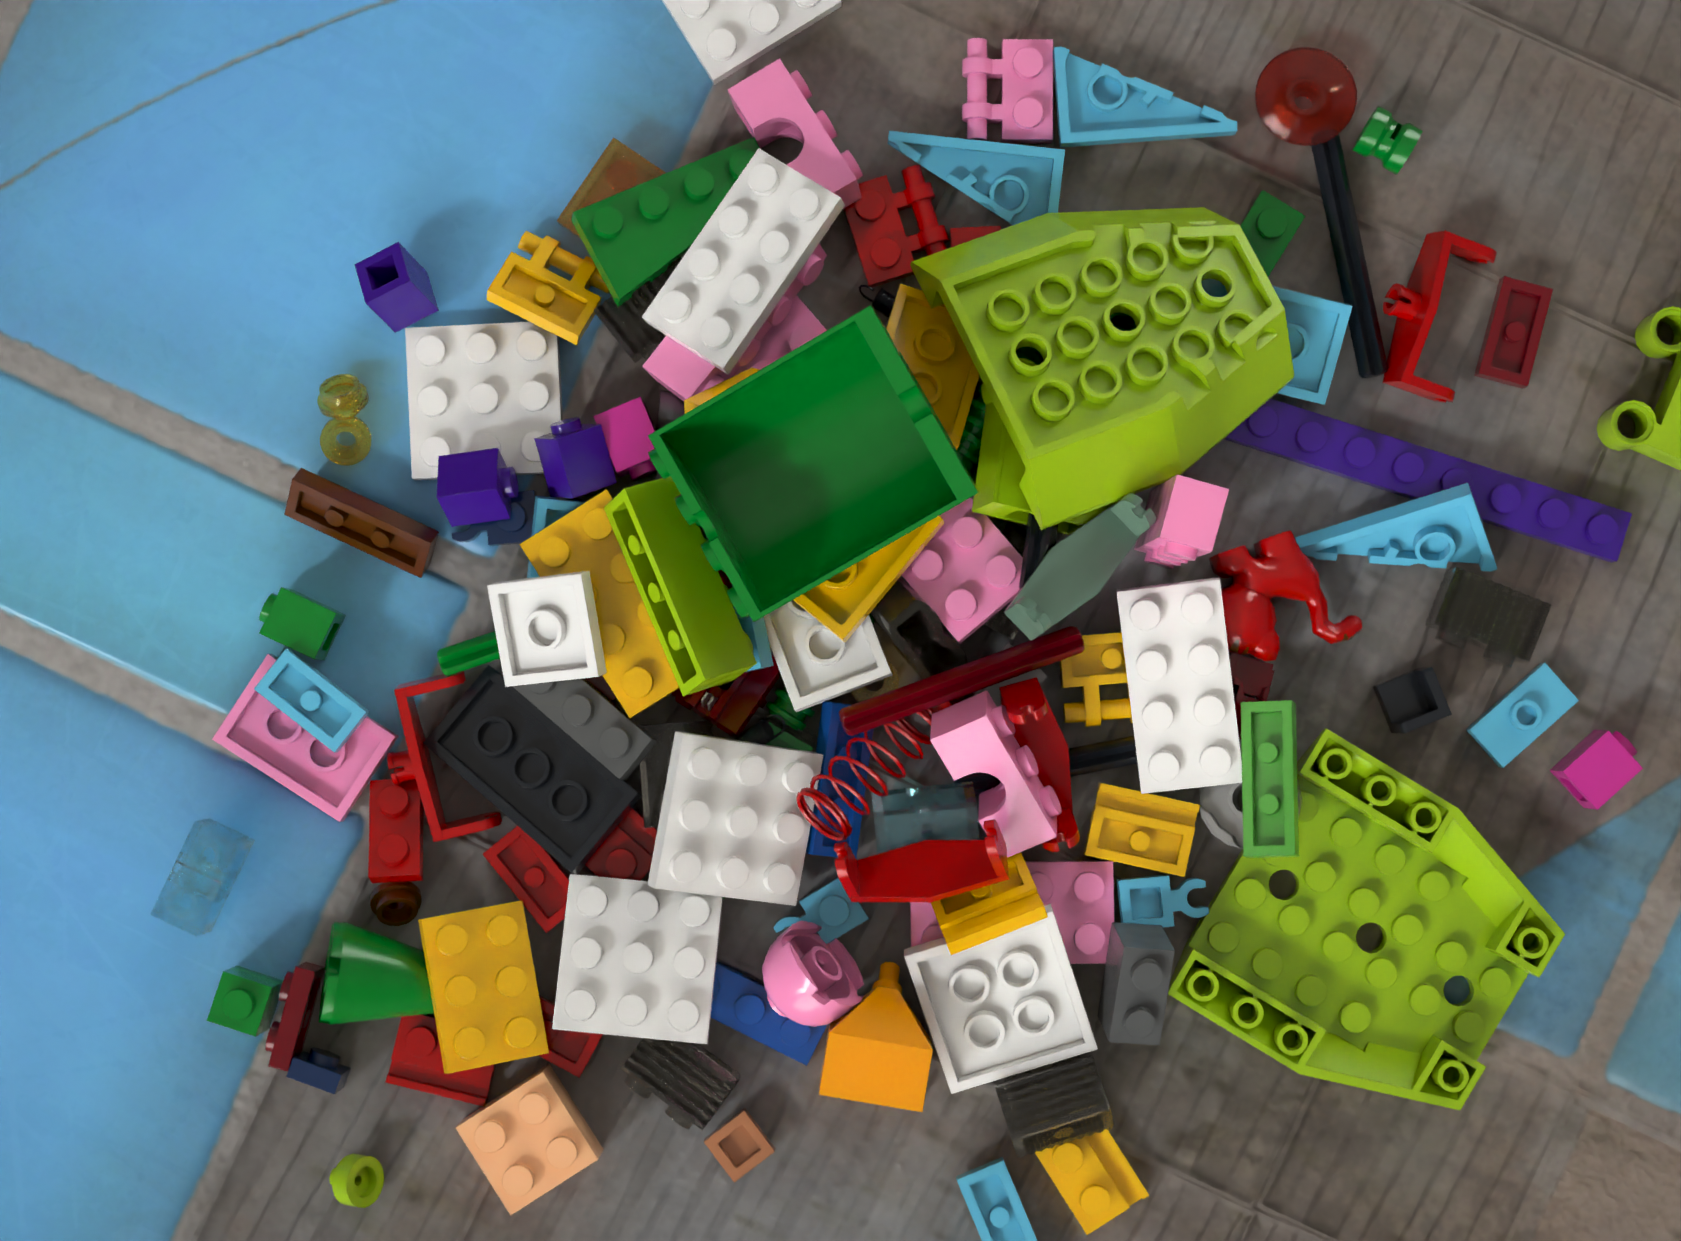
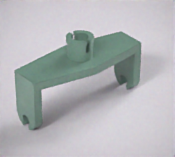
(1079, 566)

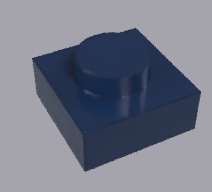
(319, 1069)

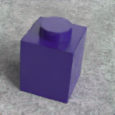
(396, 287)
(575, 458)
(475, 487)

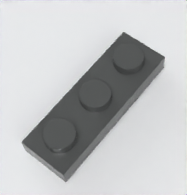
(592, 723)

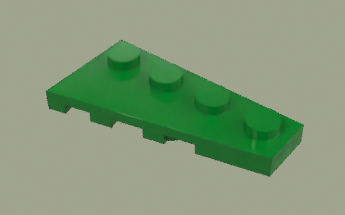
(657, 221)

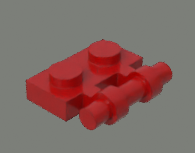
(878, 229)

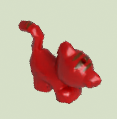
(1275, 571)

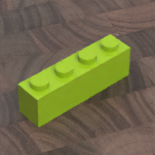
(679, 587)

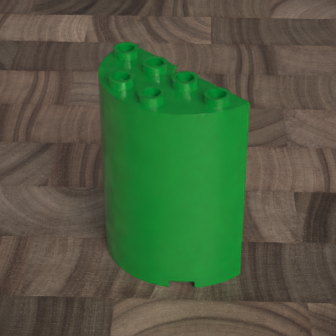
(811, 464)

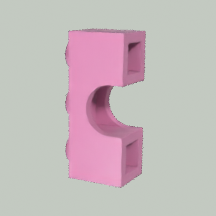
(777, 107)
(980, 738)

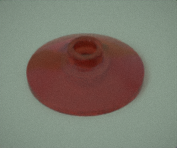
(1312, 75)

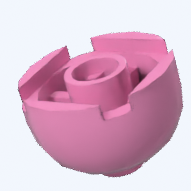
(810, 979)

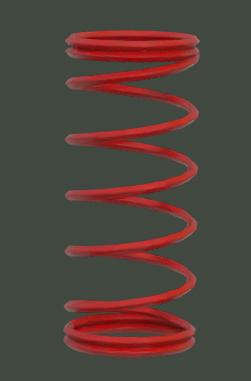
(907, 730)

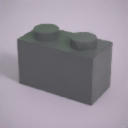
(1135, 983)

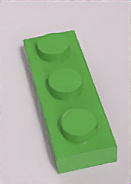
(1269, 779)

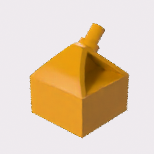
(878, 1050)

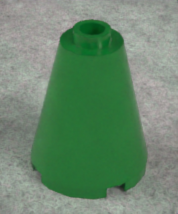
(372, 978)

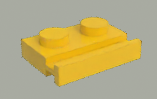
(1141, 829)
(990, 910)
(1093, 1178)

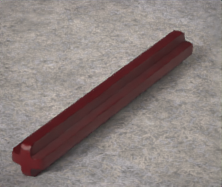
(961, 680)

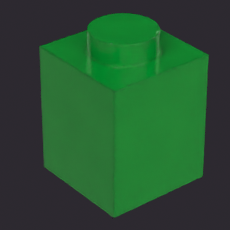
(300, 623)
(245, 1001)

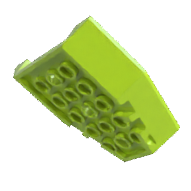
(1107, 403)
(1378, 1018)

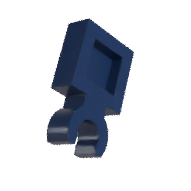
(508, 530)

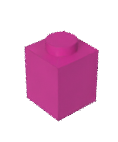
(627, 438)
(1597, 768)

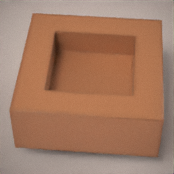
(739, 1145)

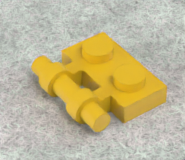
(543, 296)
(1097, 665)

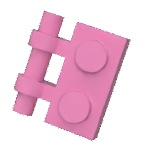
(1025, 90)

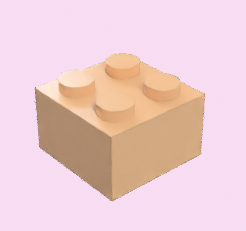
(530, 1139)

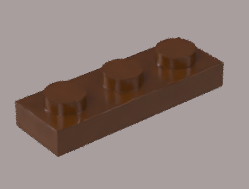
(361, 522)

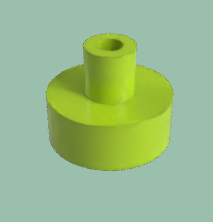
(357, 1180)

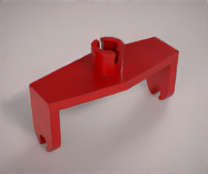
(1417, 307)
(1040, 731)
(418, 763)
(924, 869)

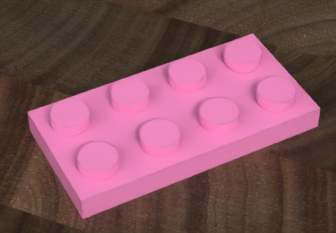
(1080, 900)

